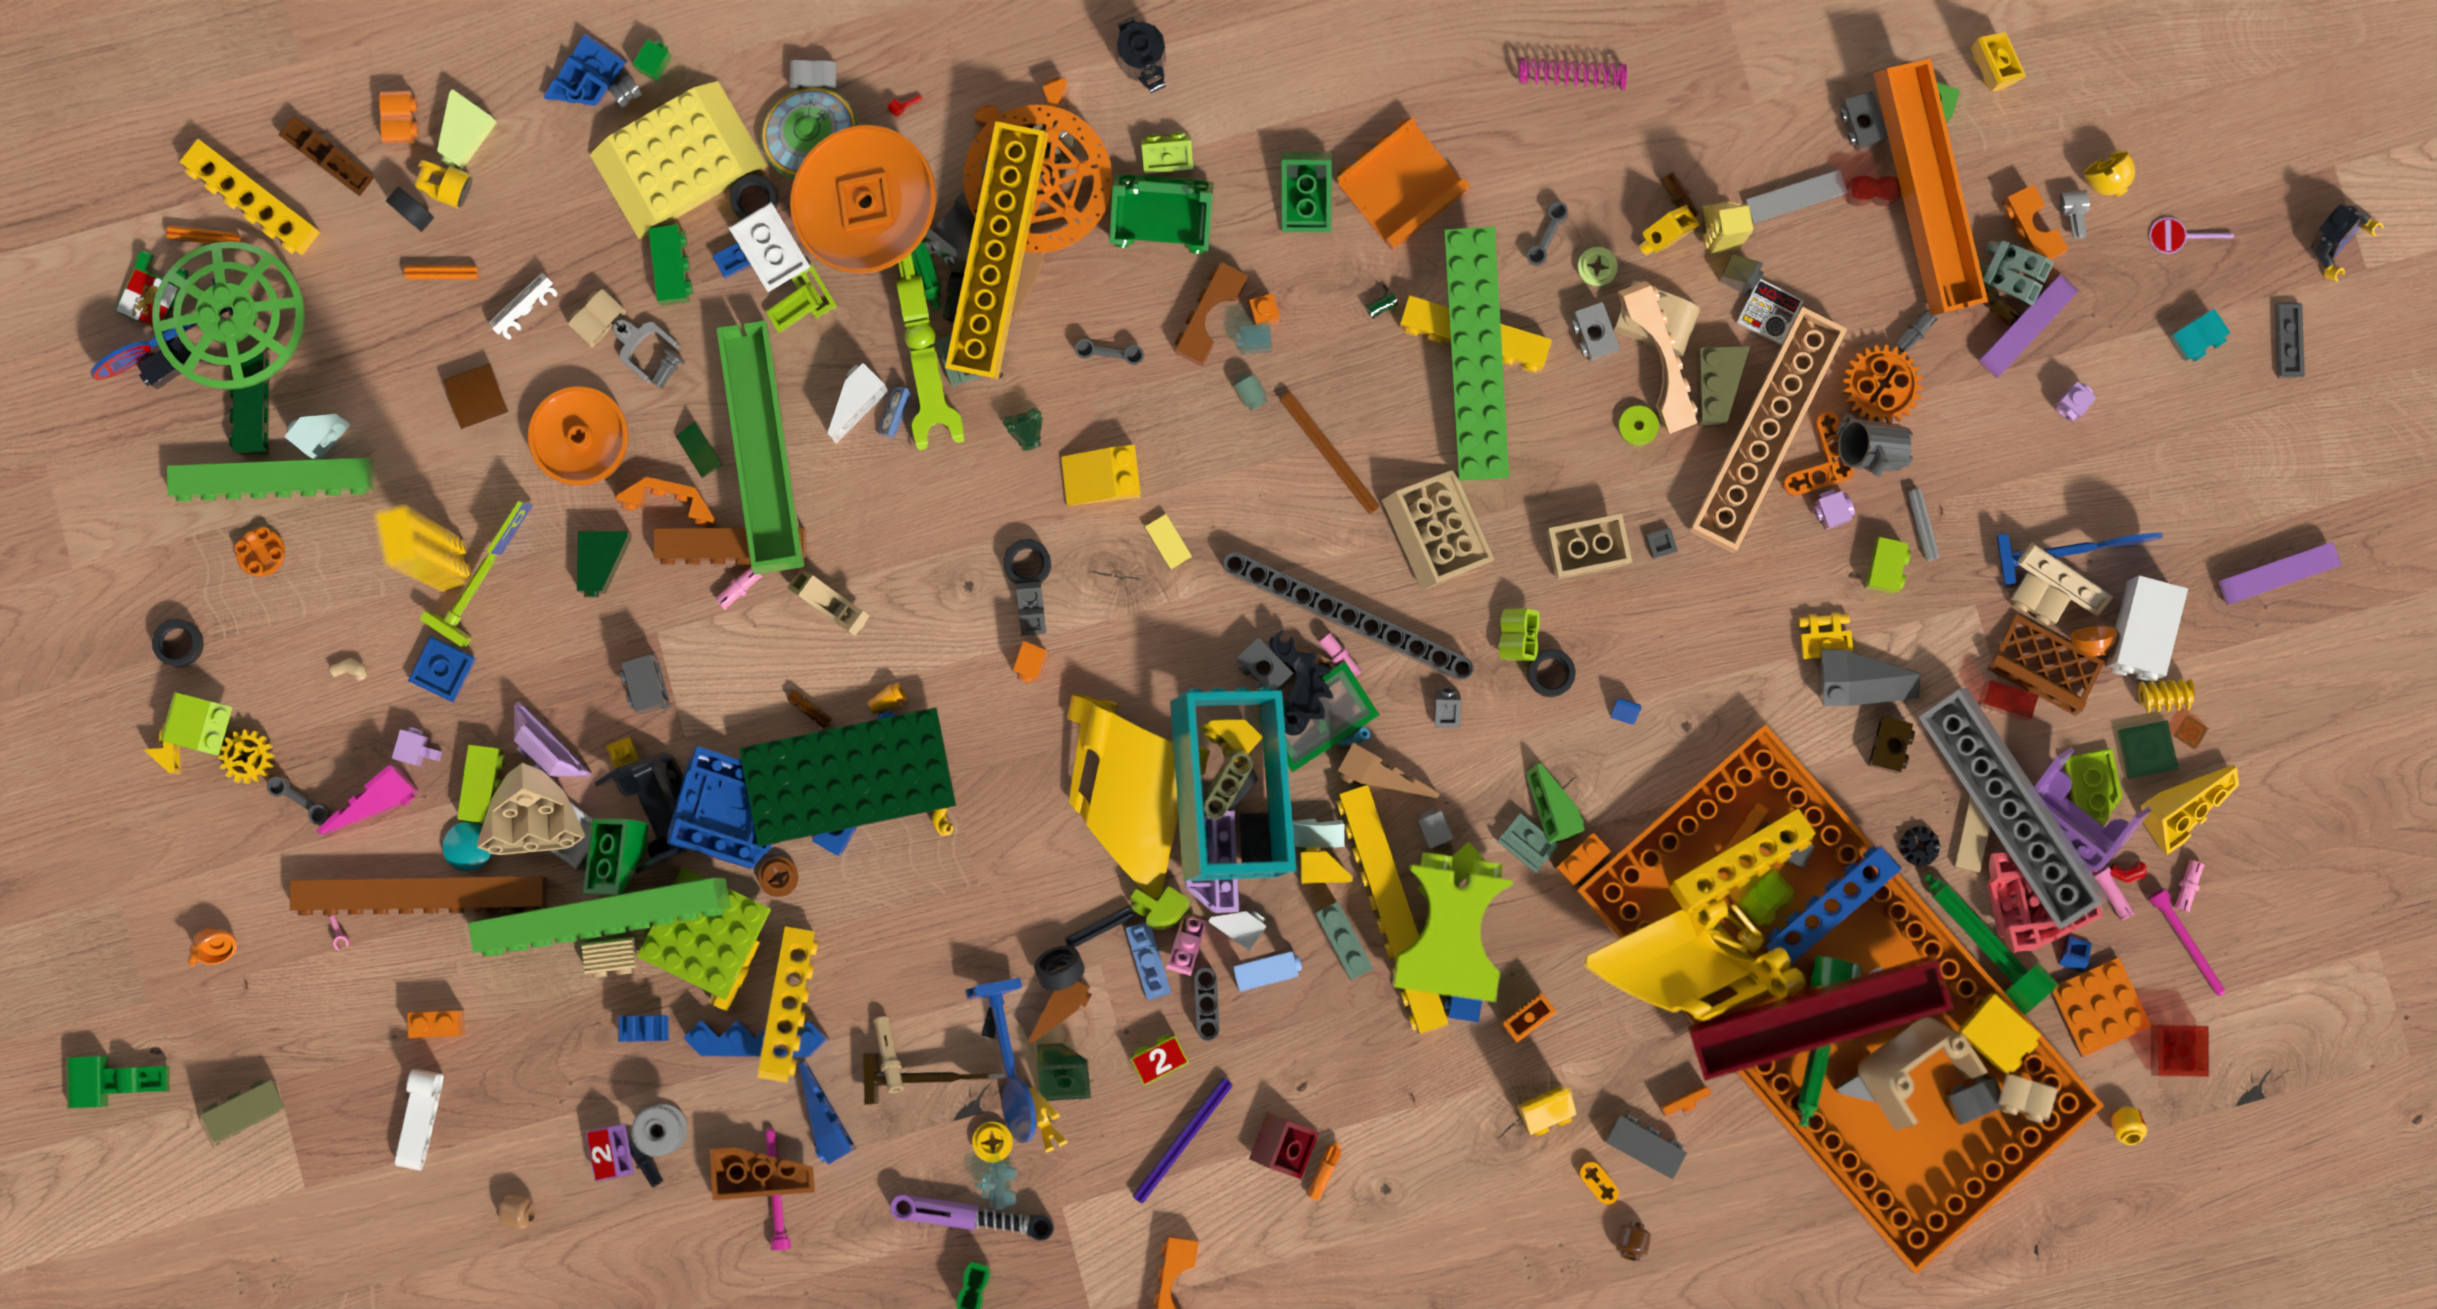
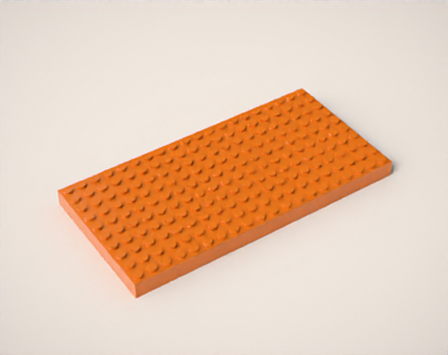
(1909, 1183)

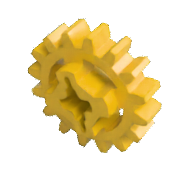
(241, 747)

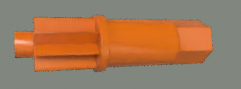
(1324, 1171)

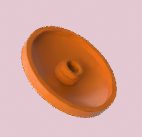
(578, 436)

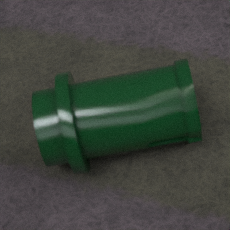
(1382, 305)

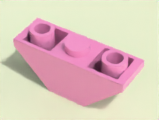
(1186, 944)

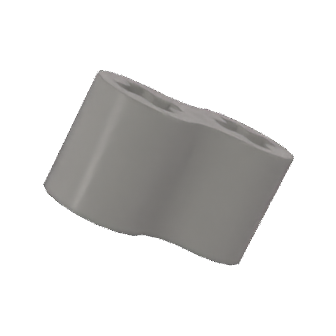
(813, 74)

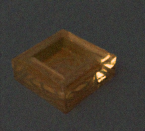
(2190, 732)

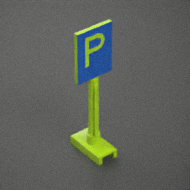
(448, 624)

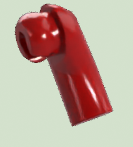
(2132, 874)

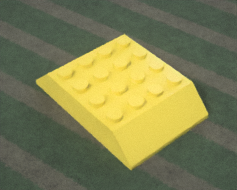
(677, 157)

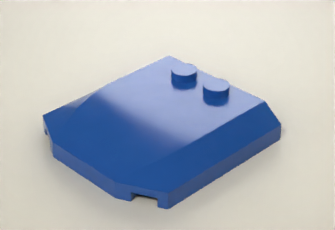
(715, 811)

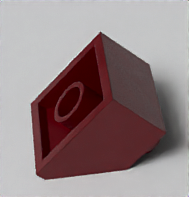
(1284, 1145)

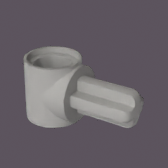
(2074, 206)

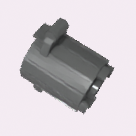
(1874, 445)

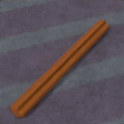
(1329, 453)

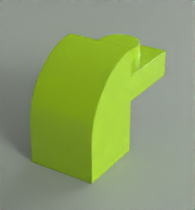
(1165, 912)

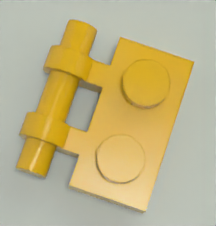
(1813, 643)

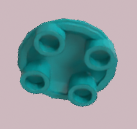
(461, 847)

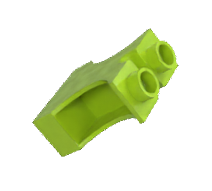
(1449, 950)

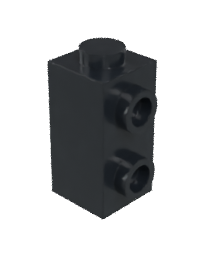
(157, 369)

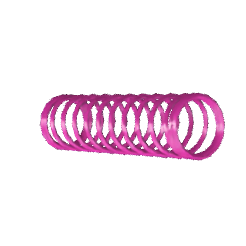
(1524, 76)

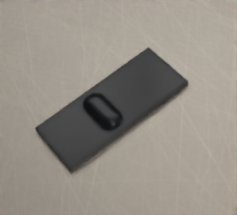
(989, 1026)

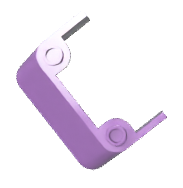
(2090, 839)

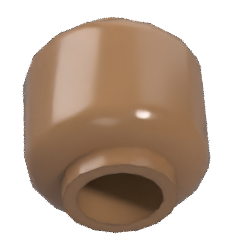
(516, 1211)

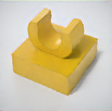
(622, 752)

